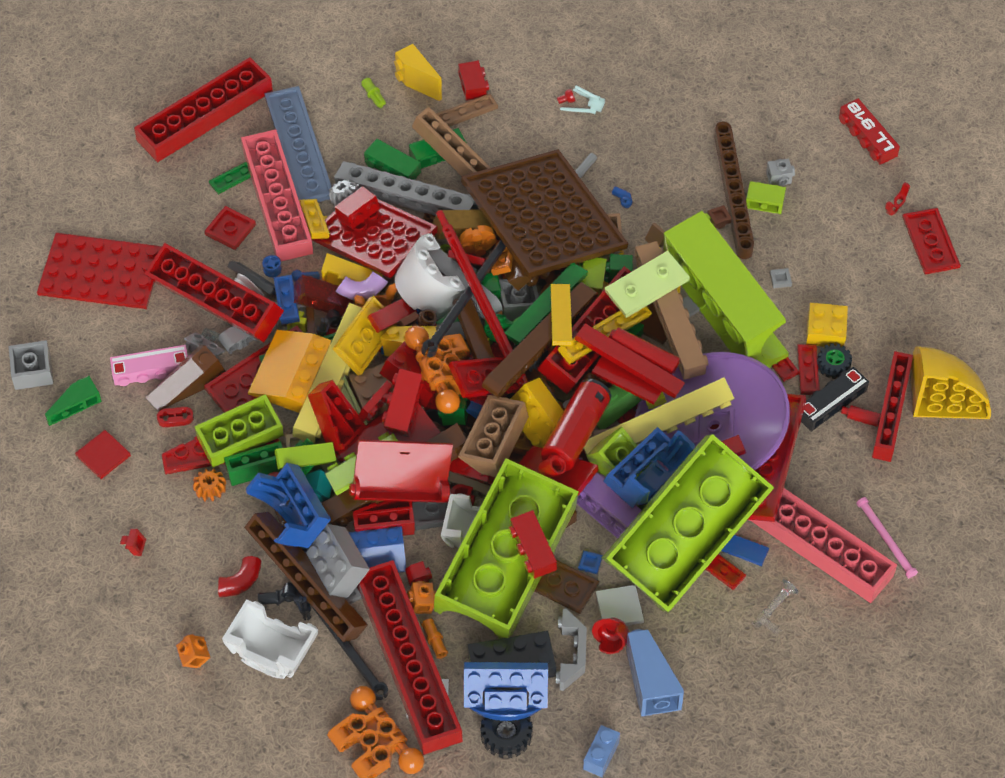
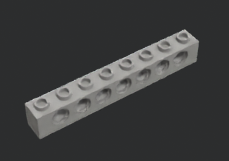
(405, 191)

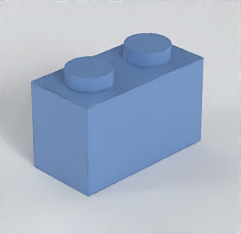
(601, 751)

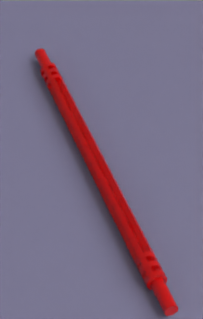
(477, 290)

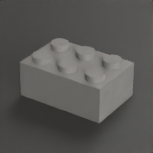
(337, 561)

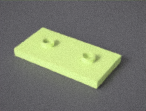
(647, 284)

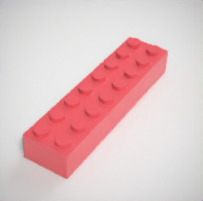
(277, 195)
(830, 547)

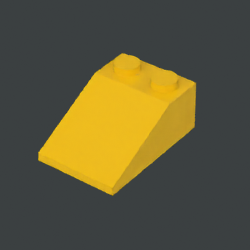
(417, 72)

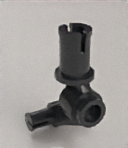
(332, 319)
(287, 593)

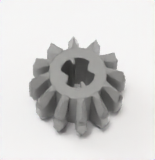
(342, 190)

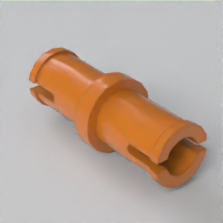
(434, 638)

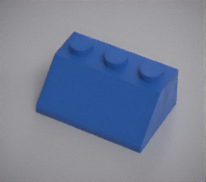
(381, 546)

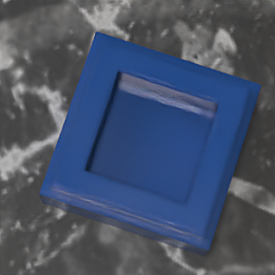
(590, 562)

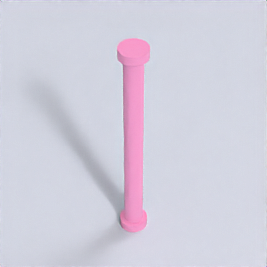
(910, 571)

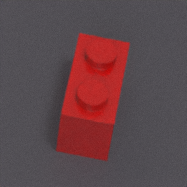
(472, 80)
(357, 207)

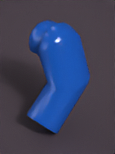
(625, 197)
(296, 274)

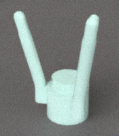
(595, 102)

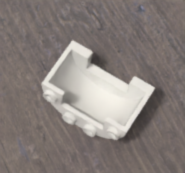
(422, 282)
(458, 519)
(268, 643)

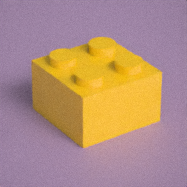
(826, 324)

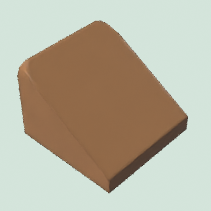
(655, 234)

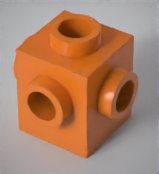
(422, 597)
(193, 651)

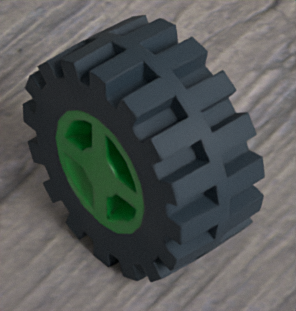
(834, 354)

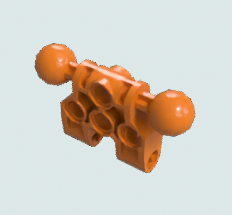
(436, 368)
(386, 743)

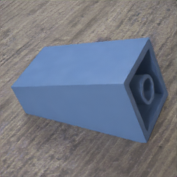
(652, 677)

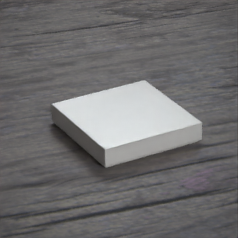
(621, 604)

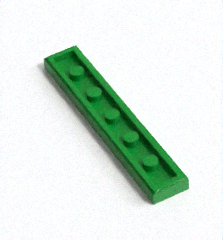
(542, 306)

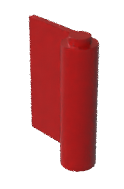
(627, 381)

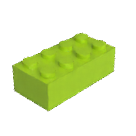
(239, 430)

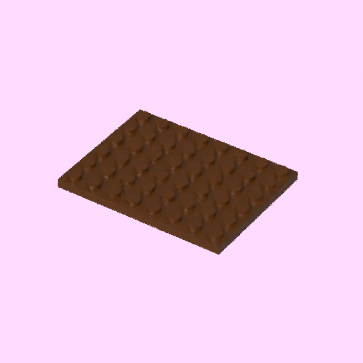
(544, 213)

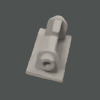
(196, 339)

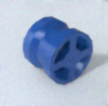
(274, 262)

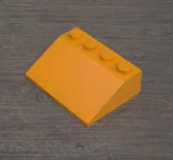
(290, 368)

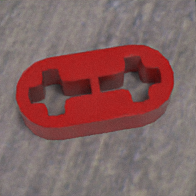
(175, 417)

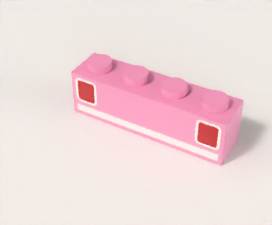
(146, 365)

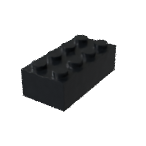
(516, 649)

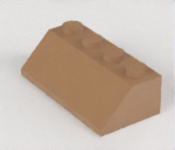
(494, 434)

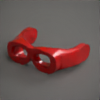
(901, 195)

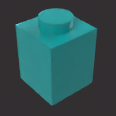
(320, 484)

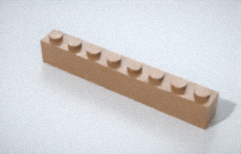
(675, 322)

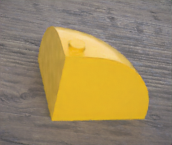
(946, 387)

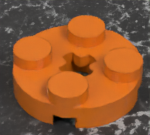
(478, 240)

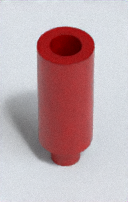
(861, 415)

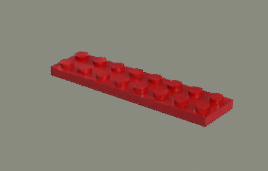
(777, 466)

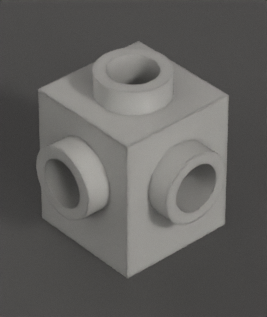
(780, 172)

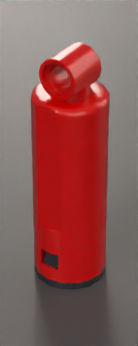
(574, 428)

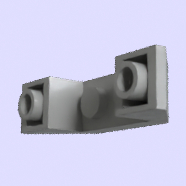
(571, 672)

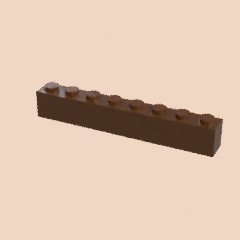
(341, 506)
(300, 571)

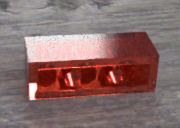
(319, 295)

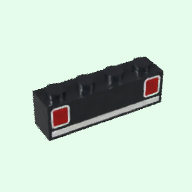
(833, 397)

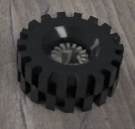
(499, 743)

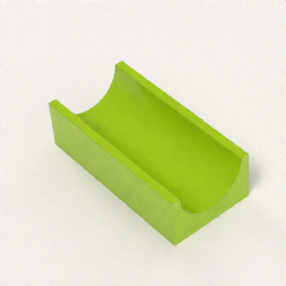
(726, 291)
(688, 522)
(487, 571)

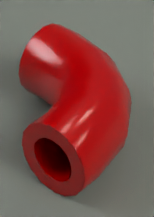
(242, 579)

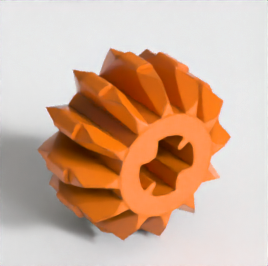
(204, 490)

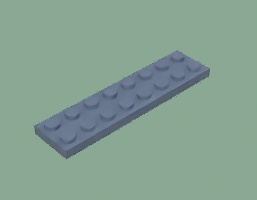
(299, 143)

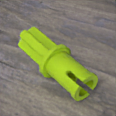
(373, 92)

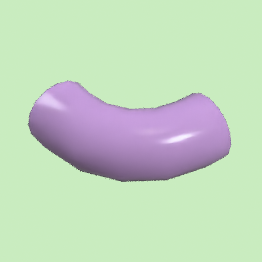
(365, 288)

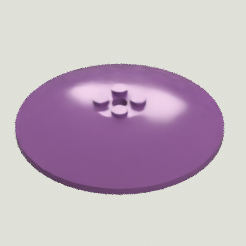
(757, 413)

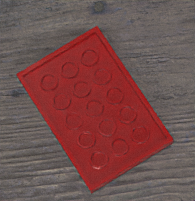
(378, 241)
(98, 271)

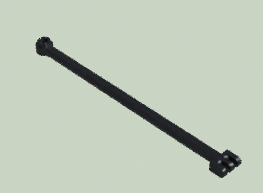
(461, 303)
(359, 663)

